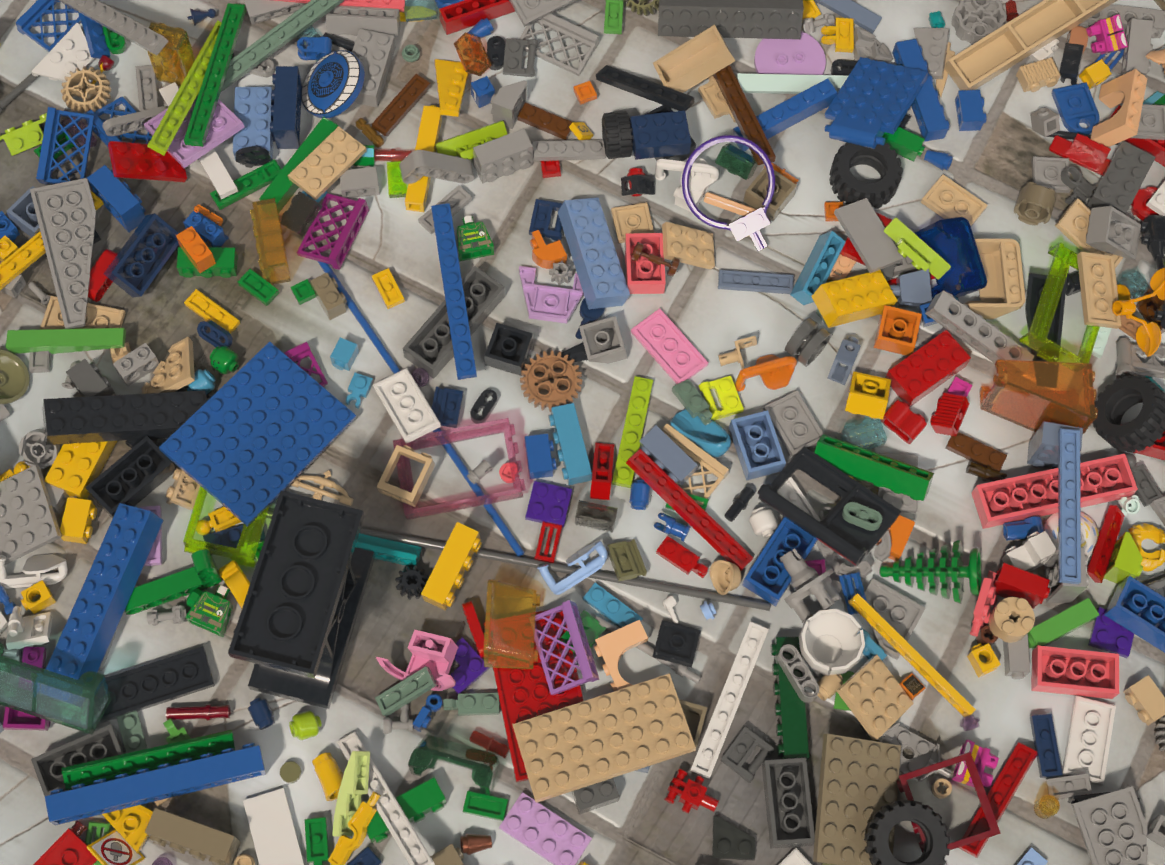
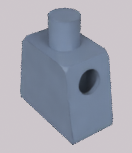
(913, 289)
(846, 355)

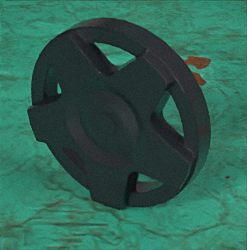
(252, 156)

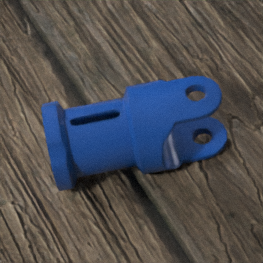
(672, 526)

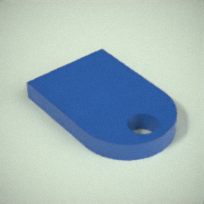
(1075, 107)

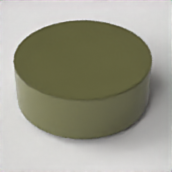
(290, 772)

